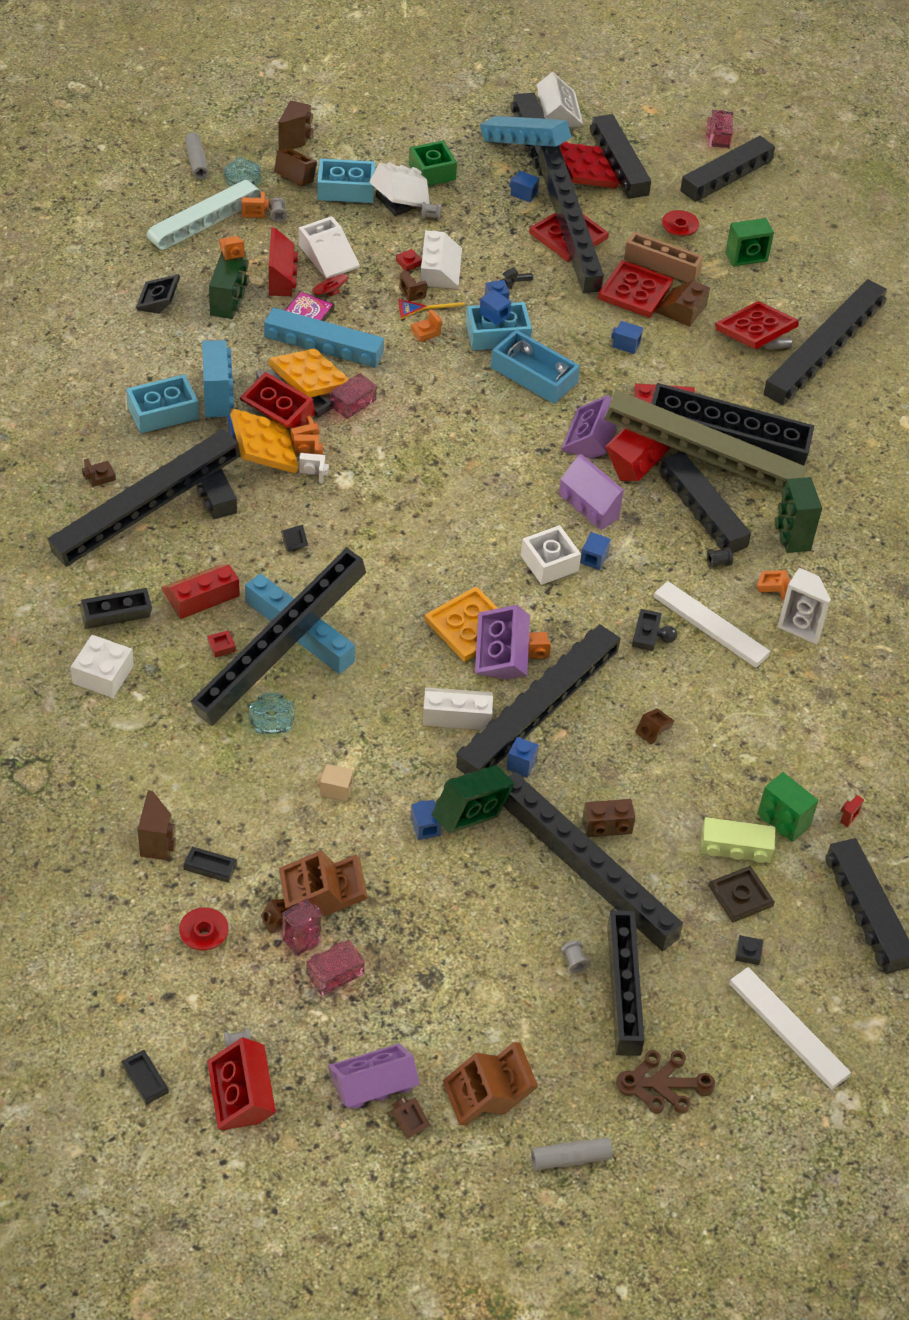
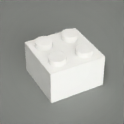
(550, 554)
(102, 666)

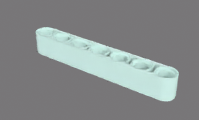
(201, 215)

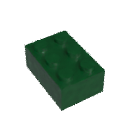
(228, 286)
(798, 515)
(472, 798)

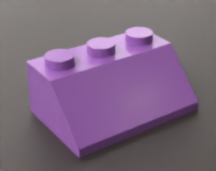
(589, 430)
(591, 492)
(503, 643)
(374, 1075)

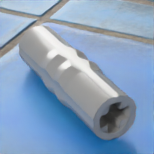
(196, 156)
(571, 1153)

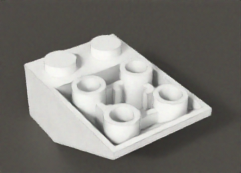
(327, 247)

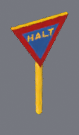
(408, 308)

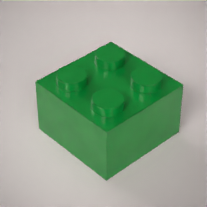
(434, 162)
(749, 242)
(787, 807)

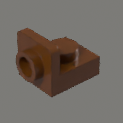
(410, 288)
(98, 473)
(652, 724)
(273, 914)
(409, 1116)

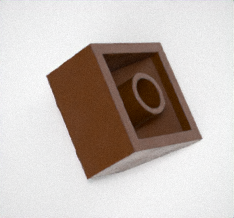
(295, 126)
(685, 302)
(156, 829)

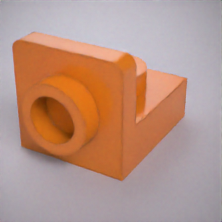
(255, 206)
(232, 247)
(427, 328)
(309, 429)
(307, 444)
(774, 582)
(538, 645)

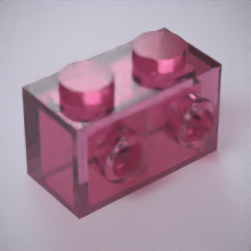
(720, 128)
(353, 395)
(302, 927)
(335, 967)

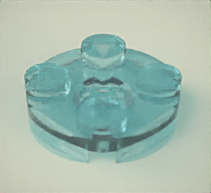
(242, 170)
(272, 724)

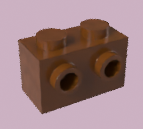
(295, 166)
(608, 818)

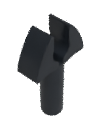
(512, 276)

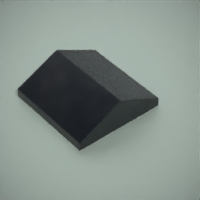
(157, 294)

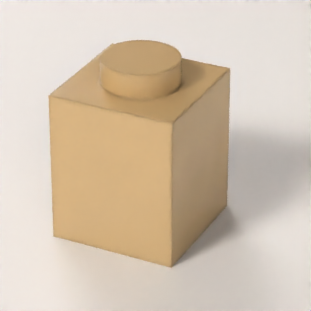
(335, 782)

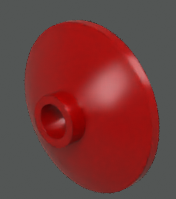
(680, 223)
(330, 285)
(203, 920)

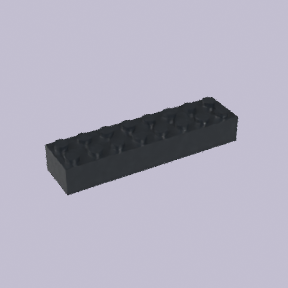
(762, 429)

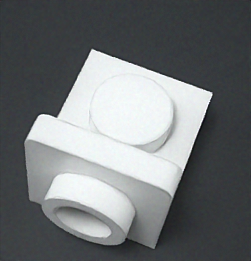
(314, 465)

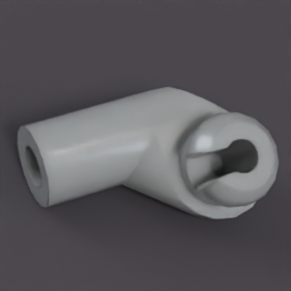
(778, 344)

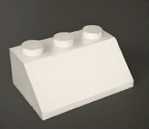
(559, 100)
(401, 184)
(440, 260)
(805, 606)
(457, 708)

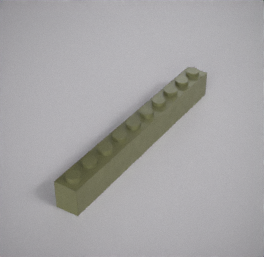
(701, 441)

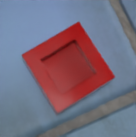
(408, 260)
(221, 643)
(851, 810)

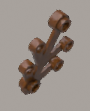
(662, 1082)

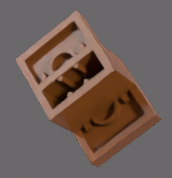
(323, 882)
(490, 1083)

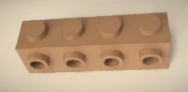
(663, 257)

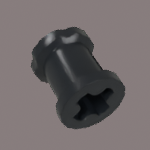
(719, 557)

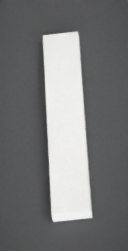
(712, 624)
(790, 1028)

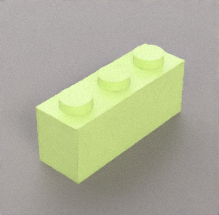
(737, 840)

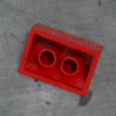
(282, 265)
(279, 401)
(634, 454)
(202, 590)
(241, 1085)

